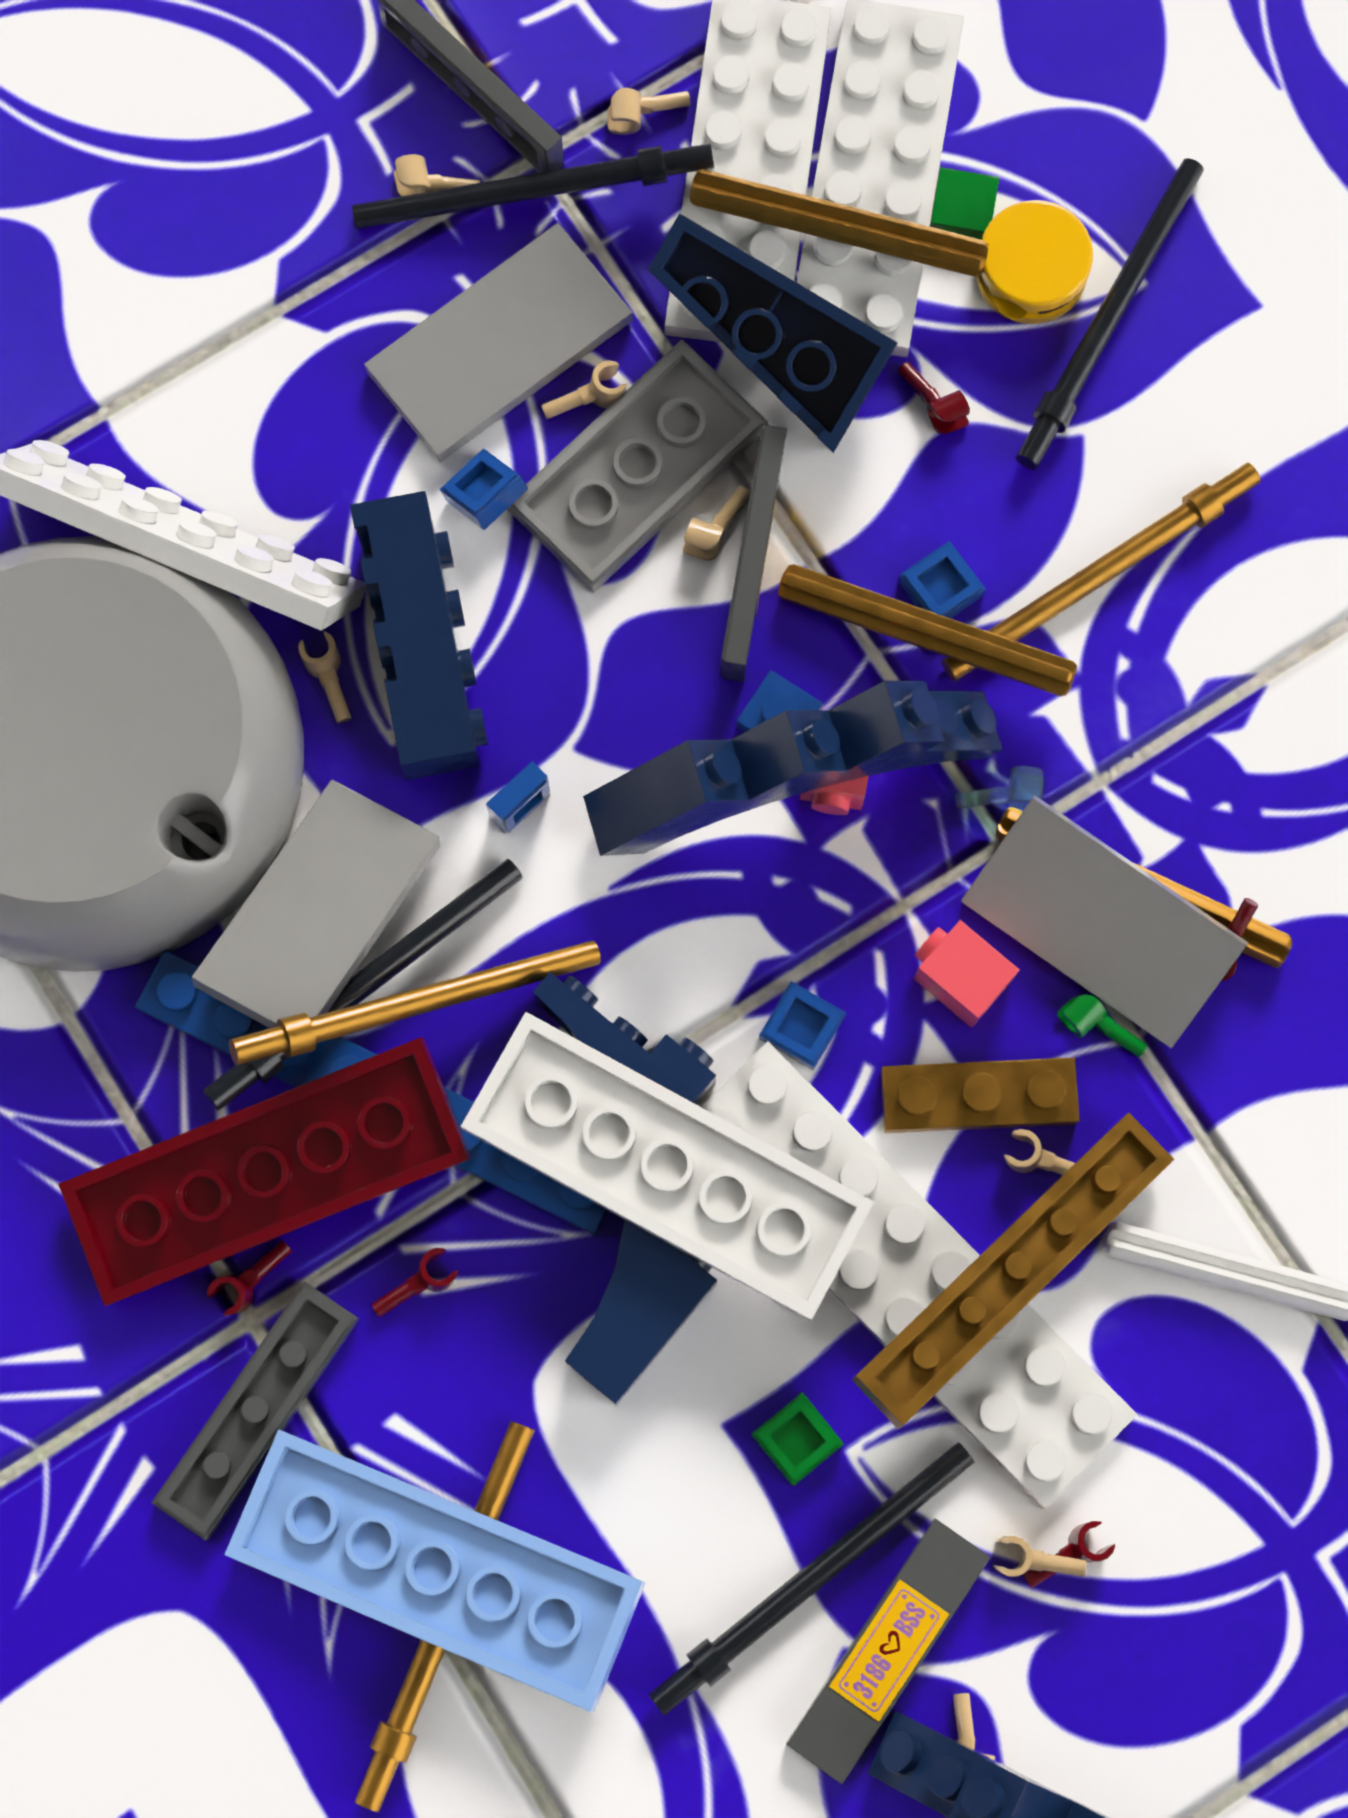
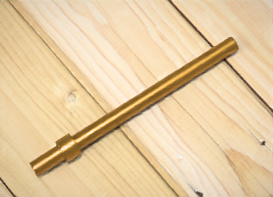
(1198, 508)
(300, 1033)
(394, 1738)

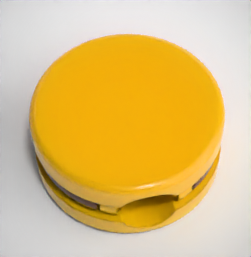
(1035, 262)

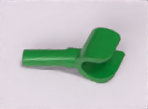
(1086, 1011)

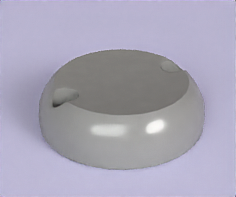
(126, 730)

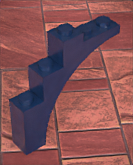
(786, 756)
(652, 1281)
(961, 1780)

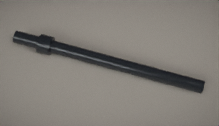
(649, 166)
(1058, 406)
(378, 973)
(710, 1661)

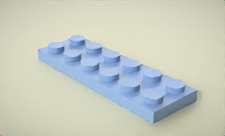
(436, 1570)

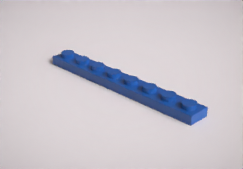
(176, 1002)

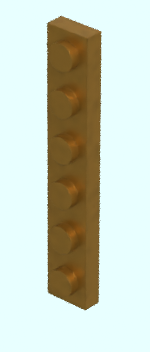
(1012, 1271)

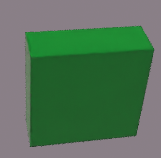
(964, 202)
(797, 1439)

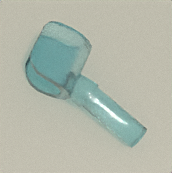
(1023, 786)

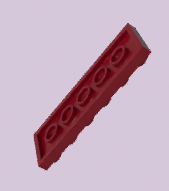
(264, 1171)

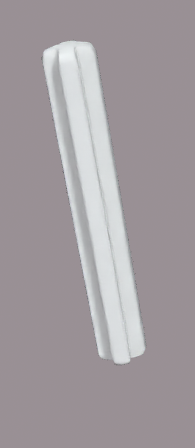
(1227, 1270)

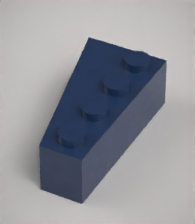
(785, 334)
(417, 635)

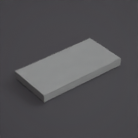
(498, 342)
(637, 466)
(317, 909)
(1103, 921)

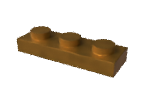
(979, 1095)

